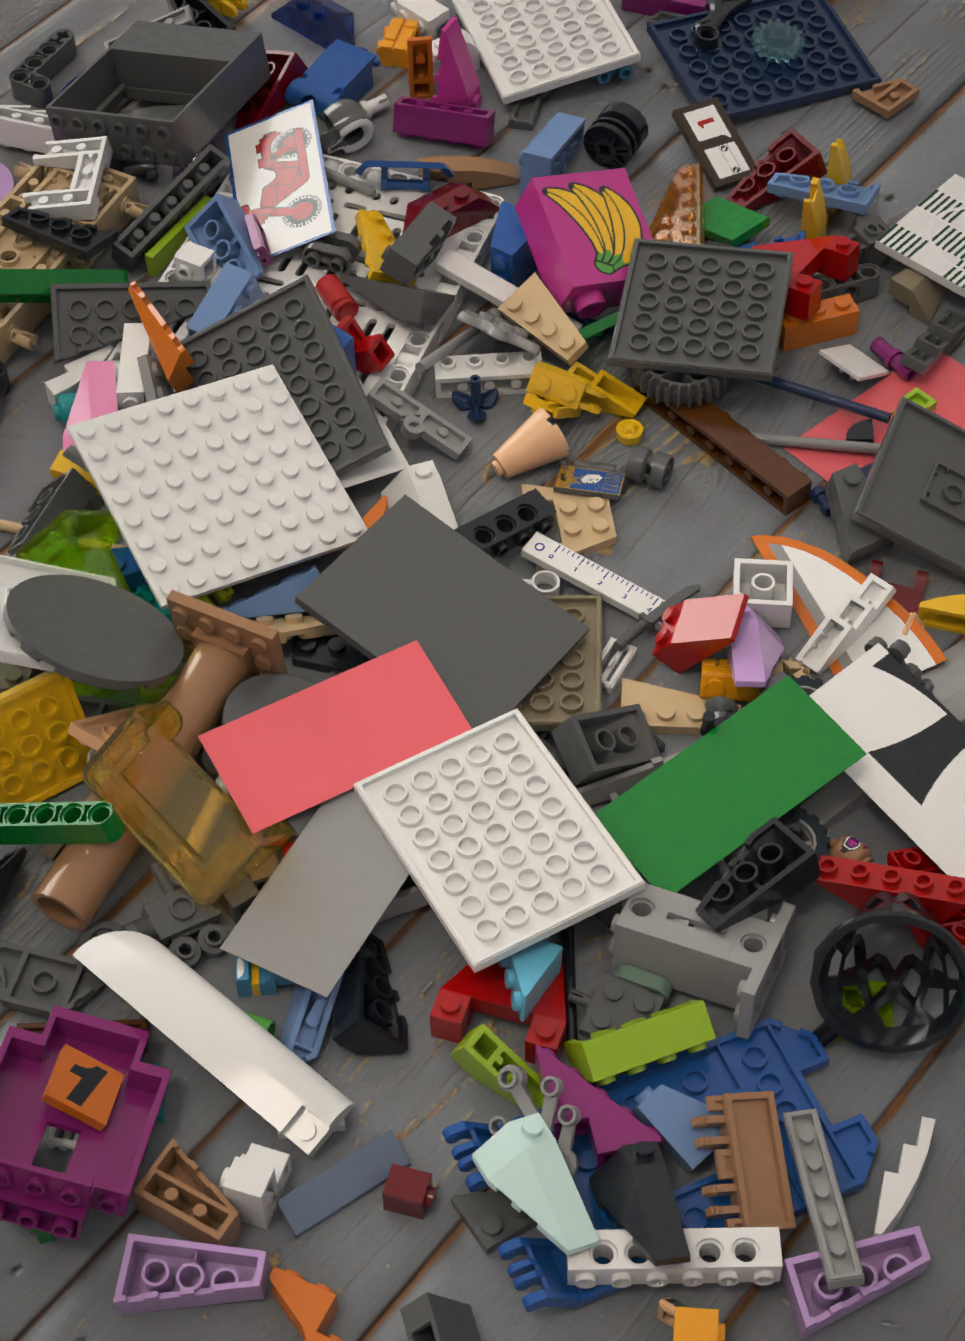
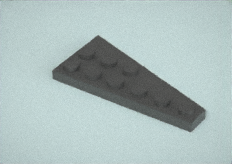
(95, 313)

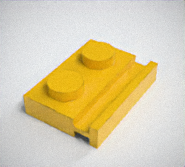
(557, 410)

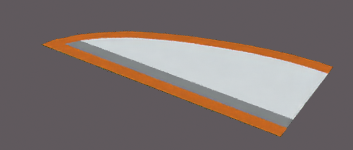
(821, 587)

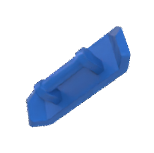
(404, 184)

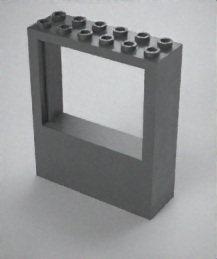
(166, 63)

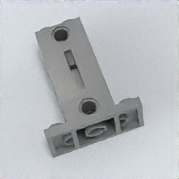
(728, 967)

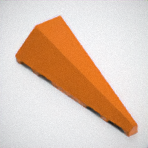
(167, 347)

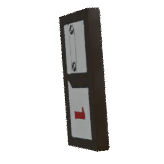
(714, 143)

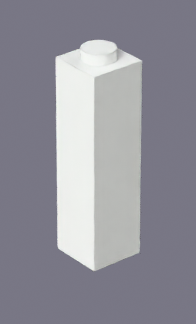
(129, 382)

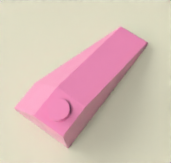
(94, 395)

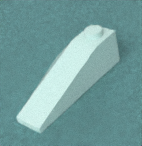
(532, 1173)

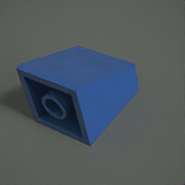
(509, 248)

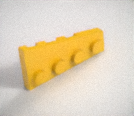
(376, 238)

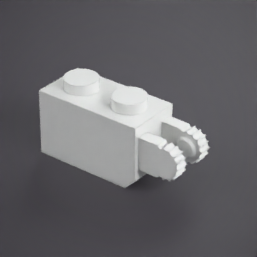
(427, 12)

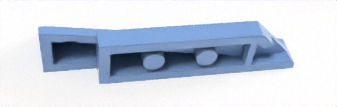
(307, 1021)

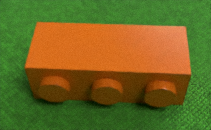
(834, 320)

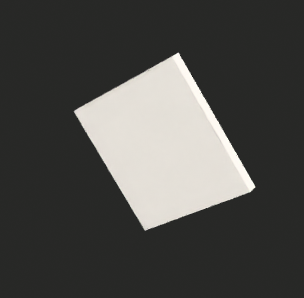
(853, 362)

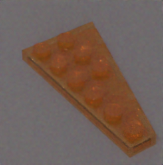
(682, 208)

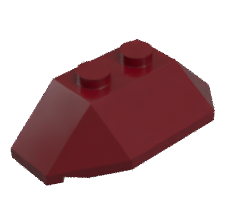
(459, 200)

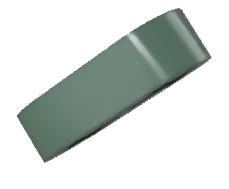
(644, 980)

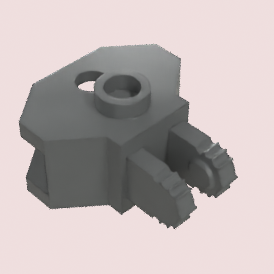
(866, 231)

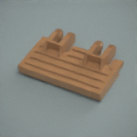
(753, 1161)

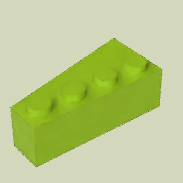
(641, 1042)

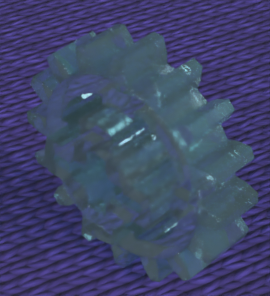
(778, 41)

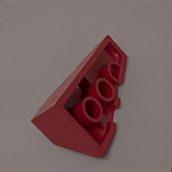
(284, 68)
(786, 155)

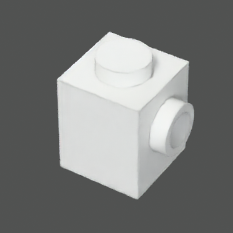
(195, 262)

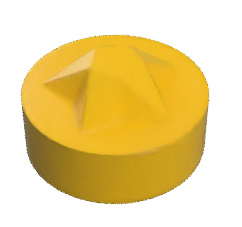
(629, 432)

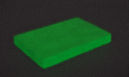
(731, 222)

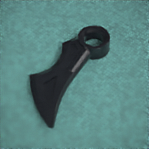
(710, 25)

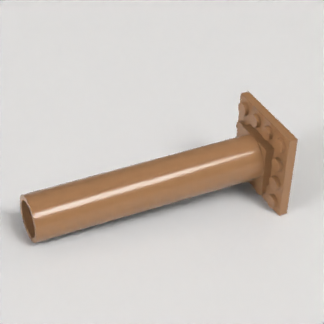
(217, 657)

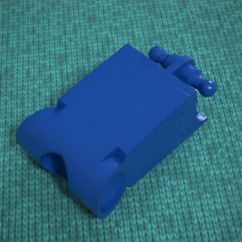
(335, 75)

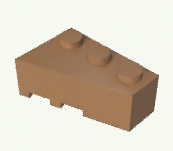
(186, 1201)

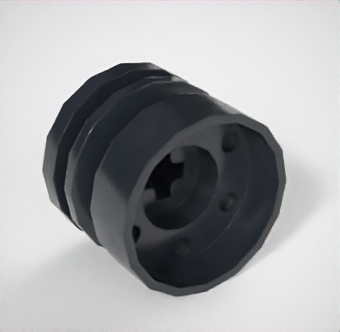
(615, 135)

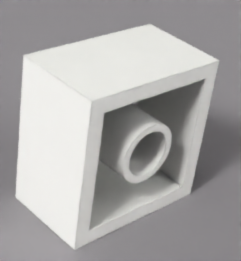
(768, 587)

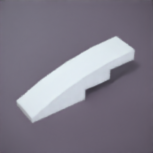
(850, 620)
(899, 1187)

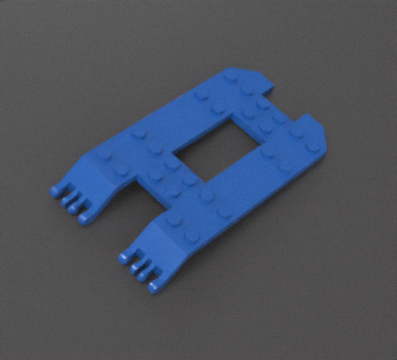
(769, 1061)

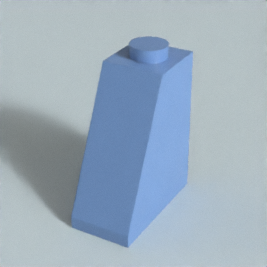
(671, 1116)

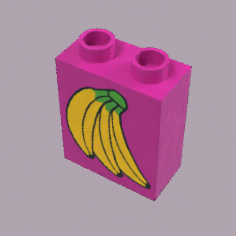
(582, 236)

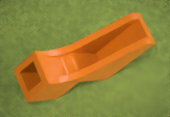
(305, 1304)

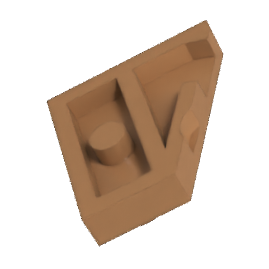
(887, 97)

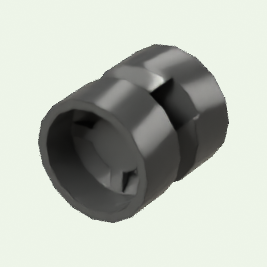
(640, 464)

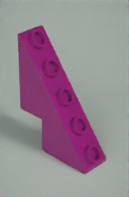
(601, 1118)

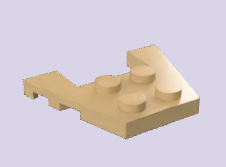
(582, 521)

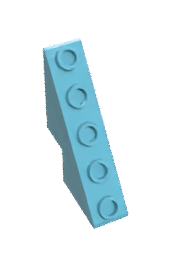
(530, 974)

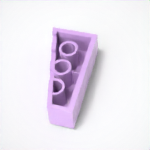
(886, 1264)
(185, 1274)

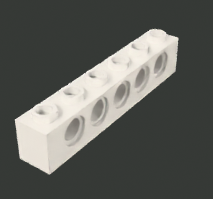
(724, 1244)

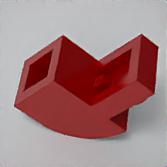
(371, 351)

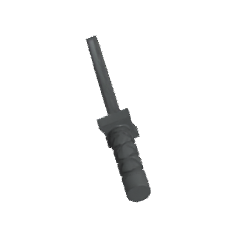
(648, 622)

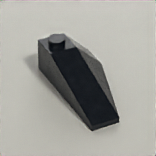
(764, 874)
(366, 1007)

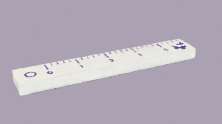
(590, 576)

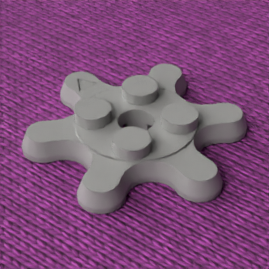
(501, 330)

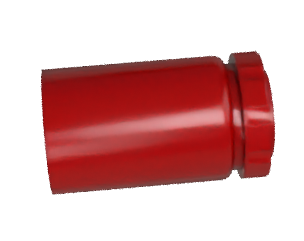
(336, 297)

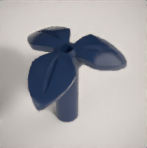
(476, 400)

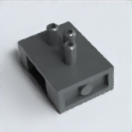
(439, 1319)

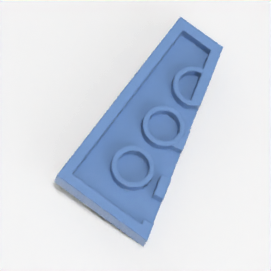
(841, 196)

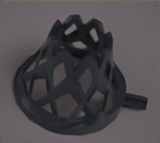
(865, 1025)

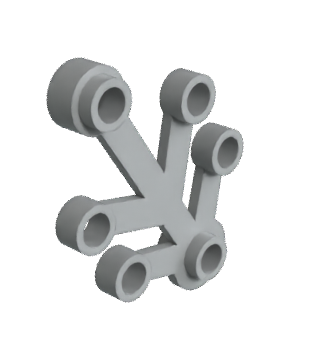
(548, 1113)

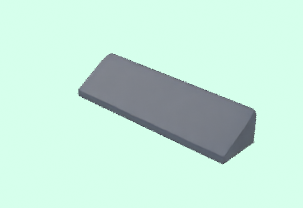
(341, 1183)

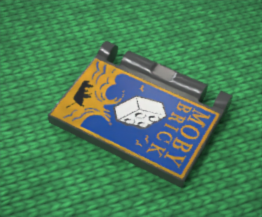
(590, 479)

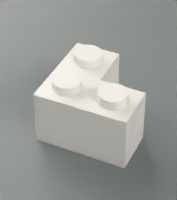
(256, 1183)

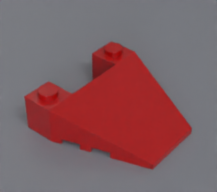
(828, 255)
(488, 995)

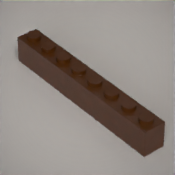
(738, 452)

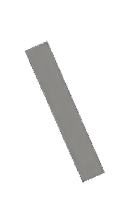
(823, 1199)

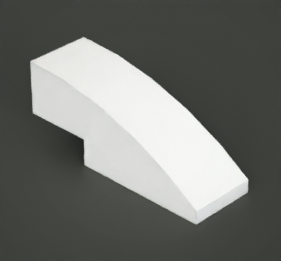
(71, 378)

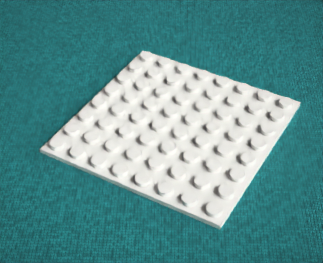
(217, 484)

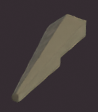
(918, 293)

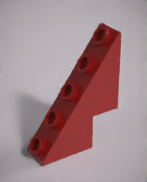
(859, 880)

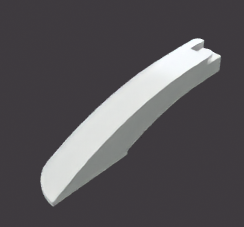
(218, 1036)

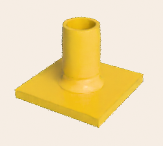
(34, 742)

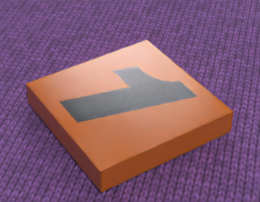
(82, 1087)

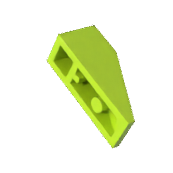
(485, 1055)

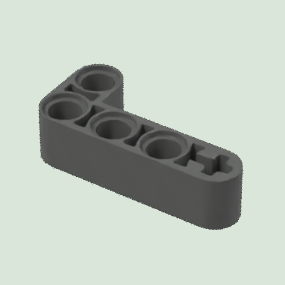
(33, 75)

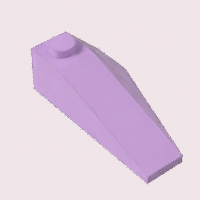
(754, 651)

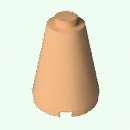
(530, 446)

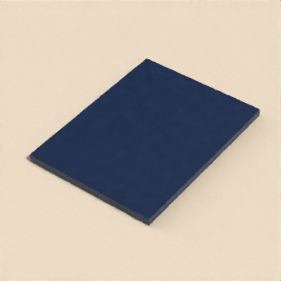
(749, 83)

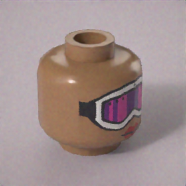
(850, 848)

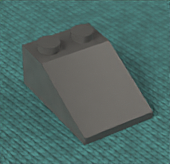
(604, 743)

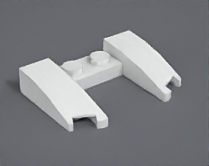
(89, 160)

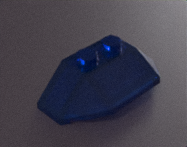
(318, 20)

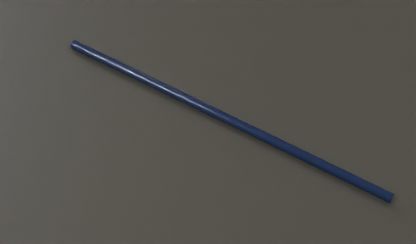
(800, 390)

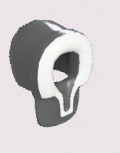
(347, 127)

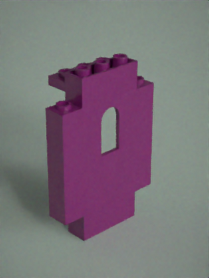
(104, 1161)

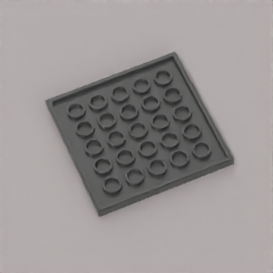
(702, 309)

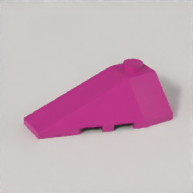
(456, 74)

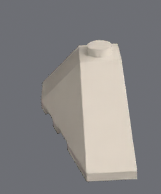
(425, 487)

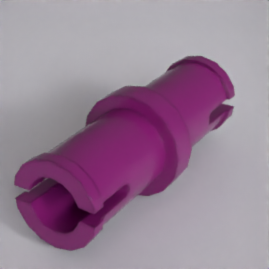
(891, 358)

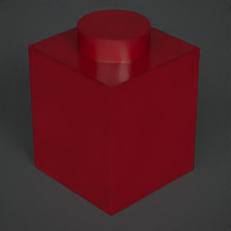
(408, 1191)

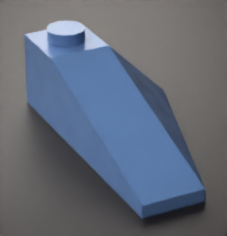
(224, 230)
(275, 599)

